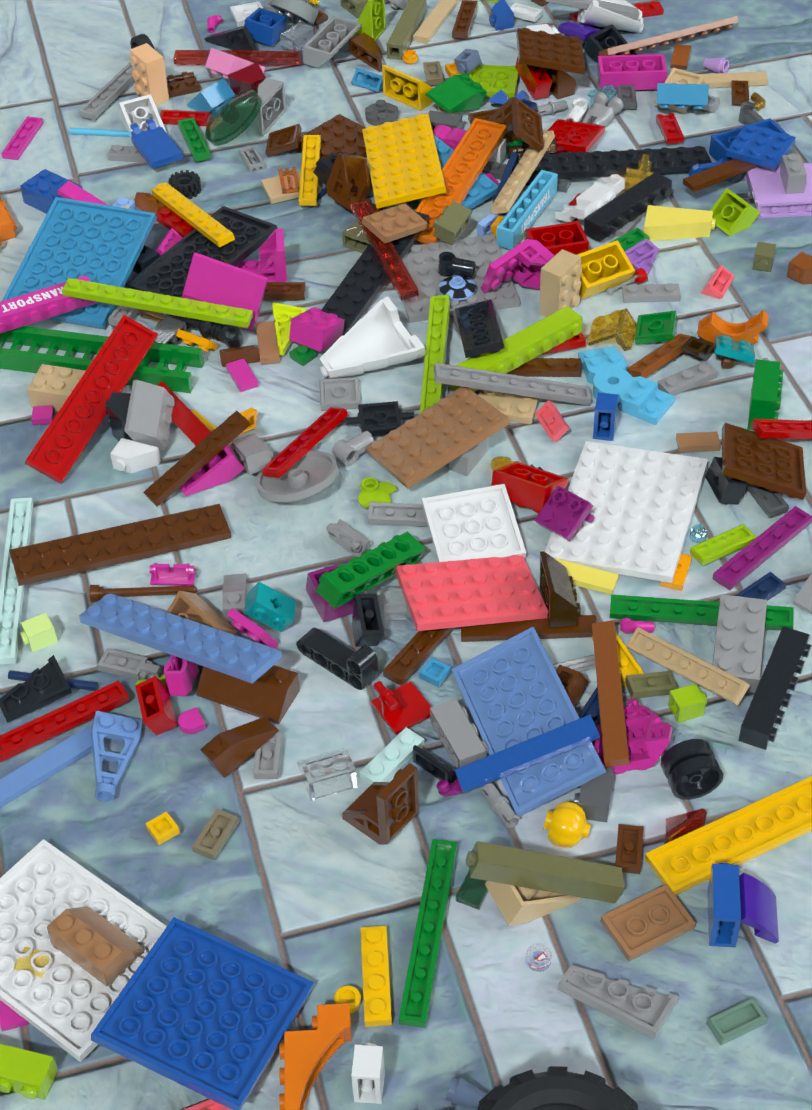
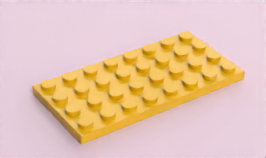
(403, 161)

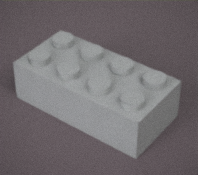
(740, 638)

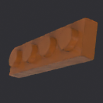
(658, 357)

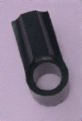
(451, 265)

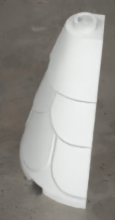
(372, 344)

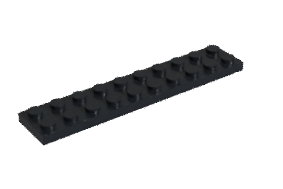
(616, 162)
(364, 282)

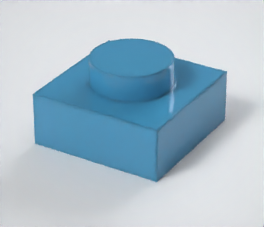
(435, 672)

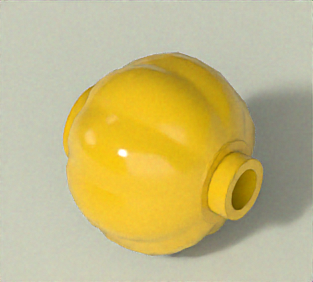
(566, 825)

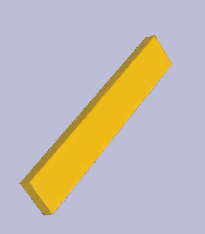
(308, 180)

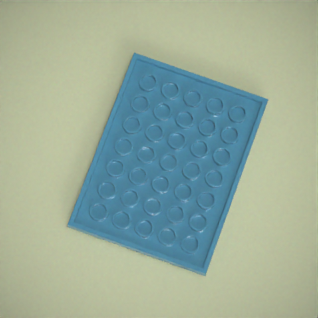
(79, 242)

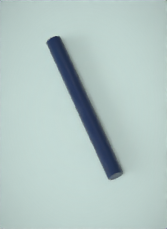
(73, 683)

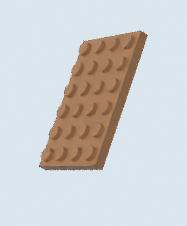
(437, 436)

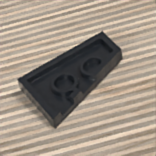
(39, 690)

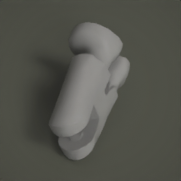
(601, 111)

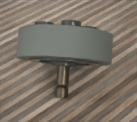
(295, 10)

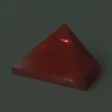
(684, 824)

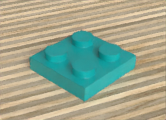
(738, 350)

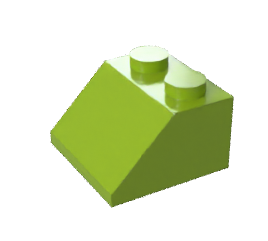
(733, 213)

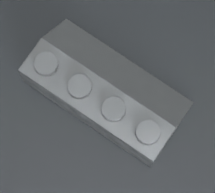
(328, 41)

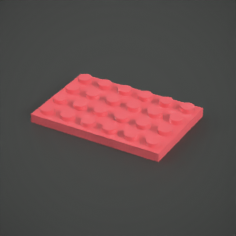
(470, 592)

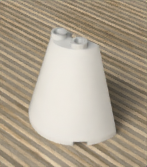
(603, 18)

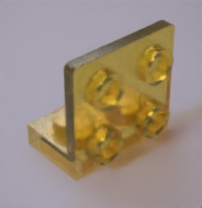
(618, 325)

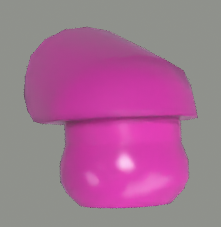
(213, 21)
(629, 626)

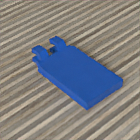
(155, 145)

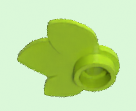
(375, 491)

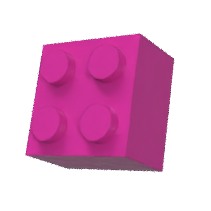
(316, 329)

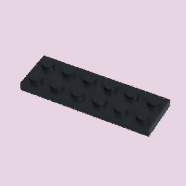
(479, 329)

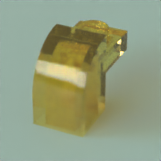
(634, 176)

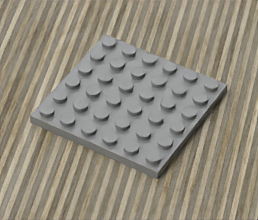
(423, 268)

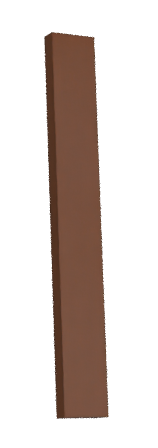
(610, 694)

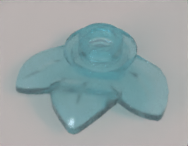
(609, 90)

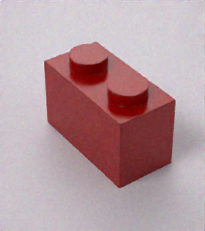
(155, 705)

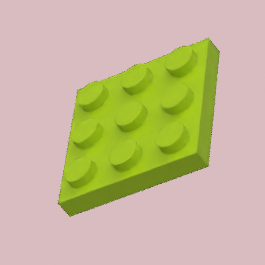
(495, 78)

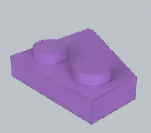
(642, 255)

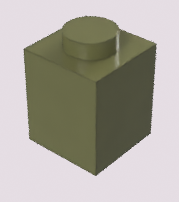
(764, 256)

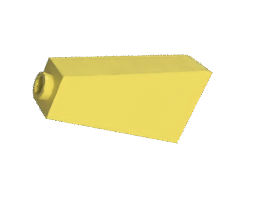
(677, 223)

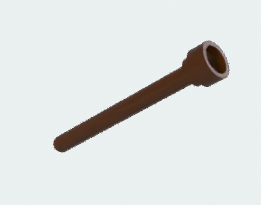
(98, 592)

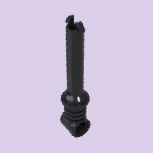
(214, 330)

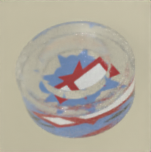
(538, 957)

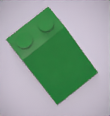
(458, 94)

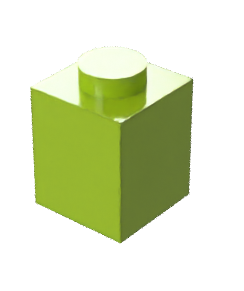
(687, 703)

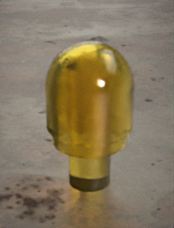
(500, 461)

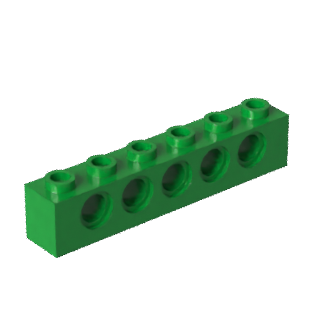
(369, 569)

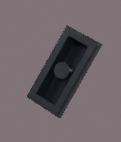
(433, 765)

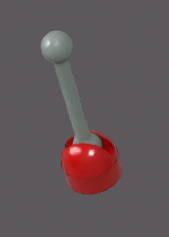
(639, 277)

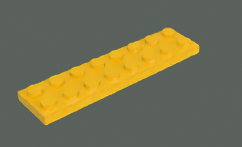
(734, 837)

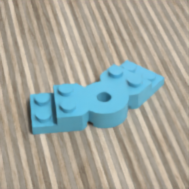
(636, 395)

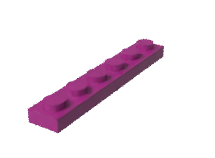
(762, 548)

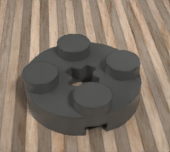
(381, 112)

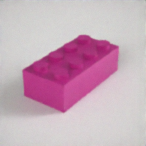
(635, 70)

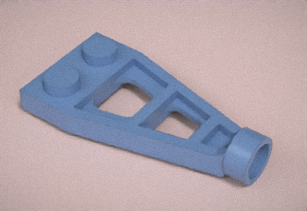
(115, 728)

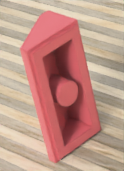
(718, 283)

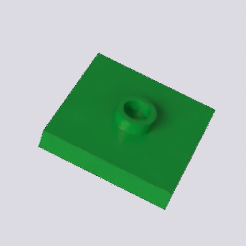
(656, 327)

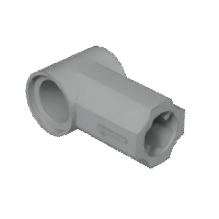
(349, 451)

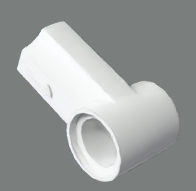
(578, 110)

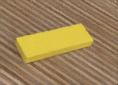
(591, 577)

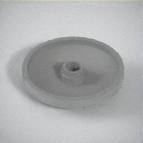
(305, 478)

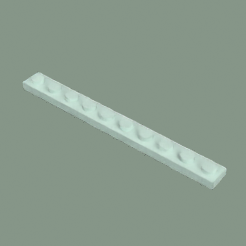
(10, 592)

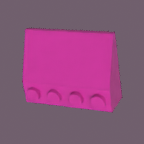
(225, 285)

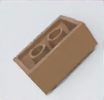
(196, 609)
(93, 943)

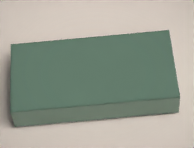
(737, 1021)

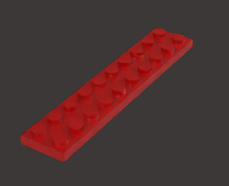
(85, 406)

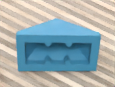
(367, 80)

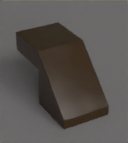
(698, 347)

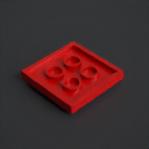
(576, 135)

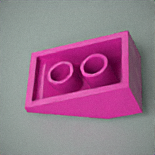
(217, 471)

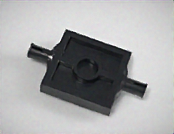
(379, 417)

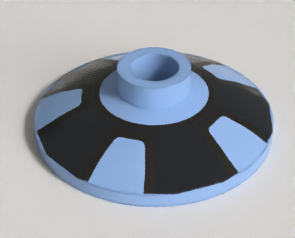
(457, 287)

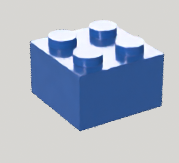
(266, 26)

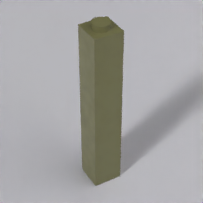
(406, 28)
(545, 872)

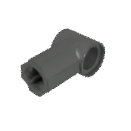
(748, 114)

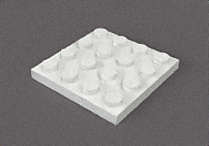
(473, 524)

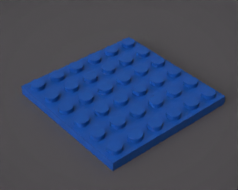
(203, 1013)

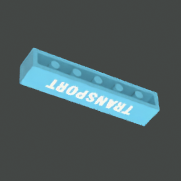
(527, 209)

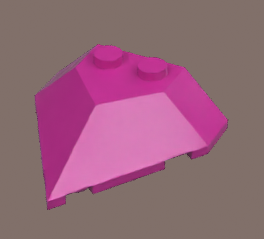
(645, 736)

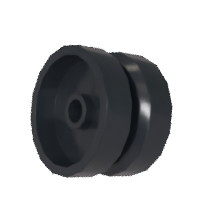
(691, 769)

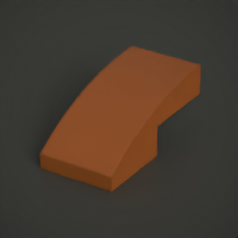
(681, 56)

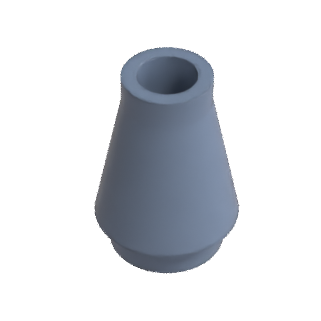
(464, 1094)

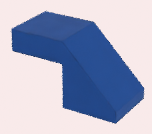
(501, 97)

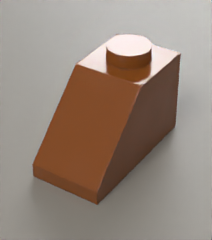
(801, 269)

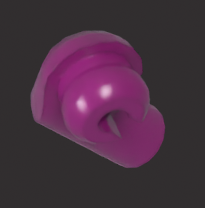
(449, 789)

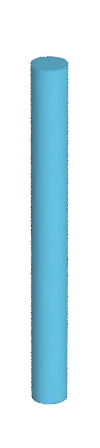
(99, 132)

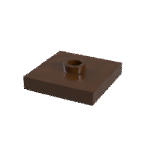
(283, 140)

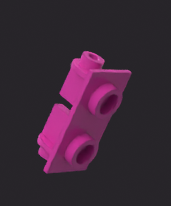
(178, 575)

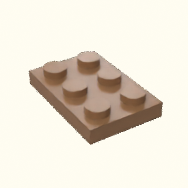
(394, 223)
(647, 922)

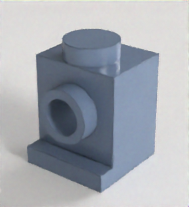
(467, 61)

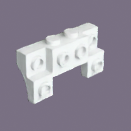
(592, 199)

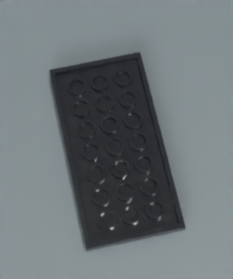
(170, 271)

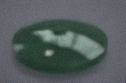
(233, 117)

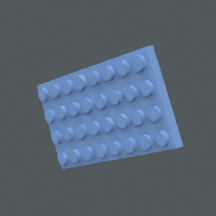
(516, 698)

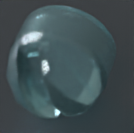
(698, 533)

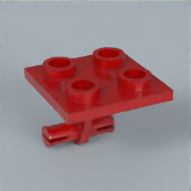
(401, 706)

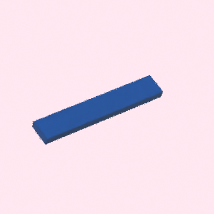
(527, 753)

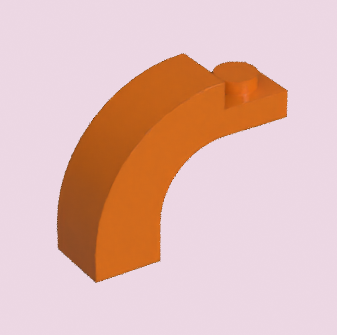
(749, 330)

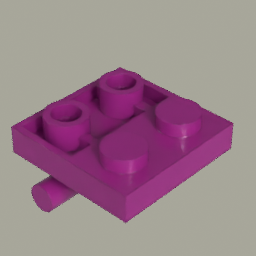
(564, 513)

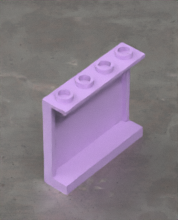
(771, 196)

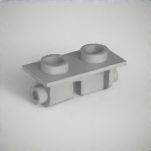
(347, 537)

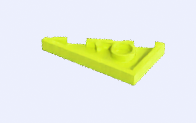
(282, 319)

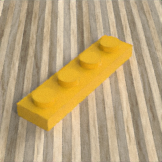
(375, 976)

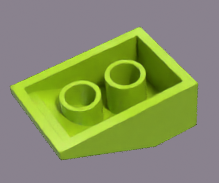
(373, 19)

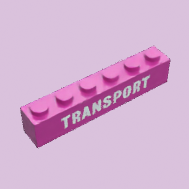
(38, 306)

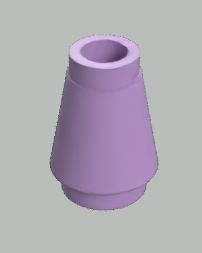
(718, 65)

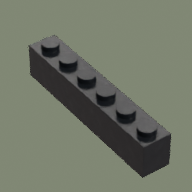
(627, 206)
(774, 688)

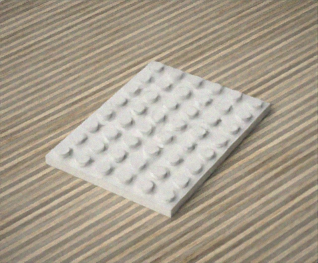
(639, 510)
(67, 998)

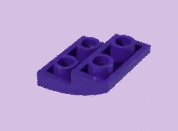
(577, 29)
(758, 908)

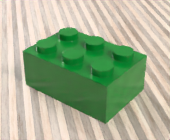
(765, 391)

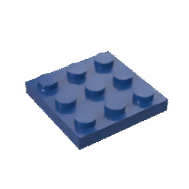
(760, 146)

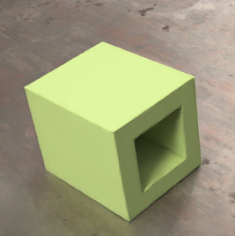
(38, 632)

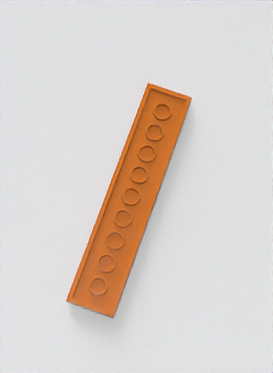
(462, 171)

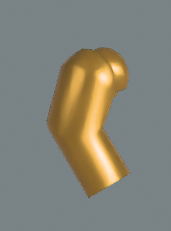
(759, 101)

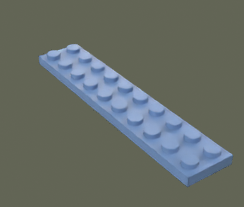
(181, 637)

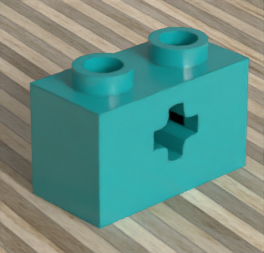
(270, 607)

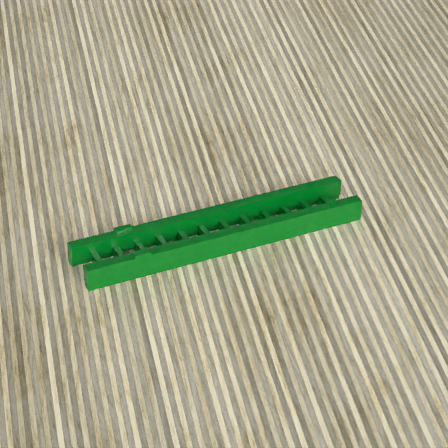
(74, 342)

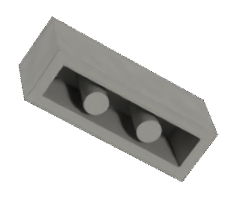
(457, 733)

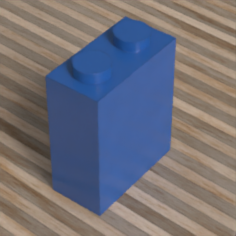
(724, 905)

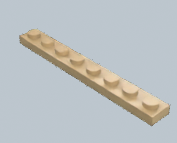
(520, 176)

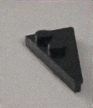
(233, 39)

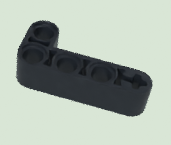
(352, 667)

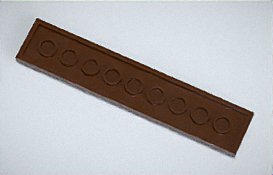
(119, 544)

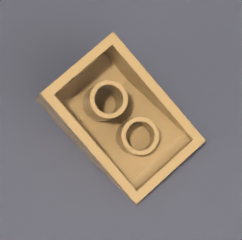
(525, 904)

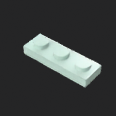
(392, 757)

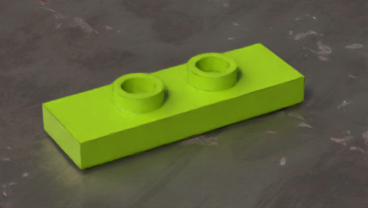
(722, 544)

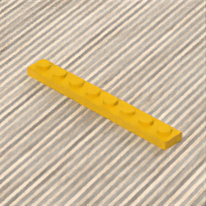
(192, 214)

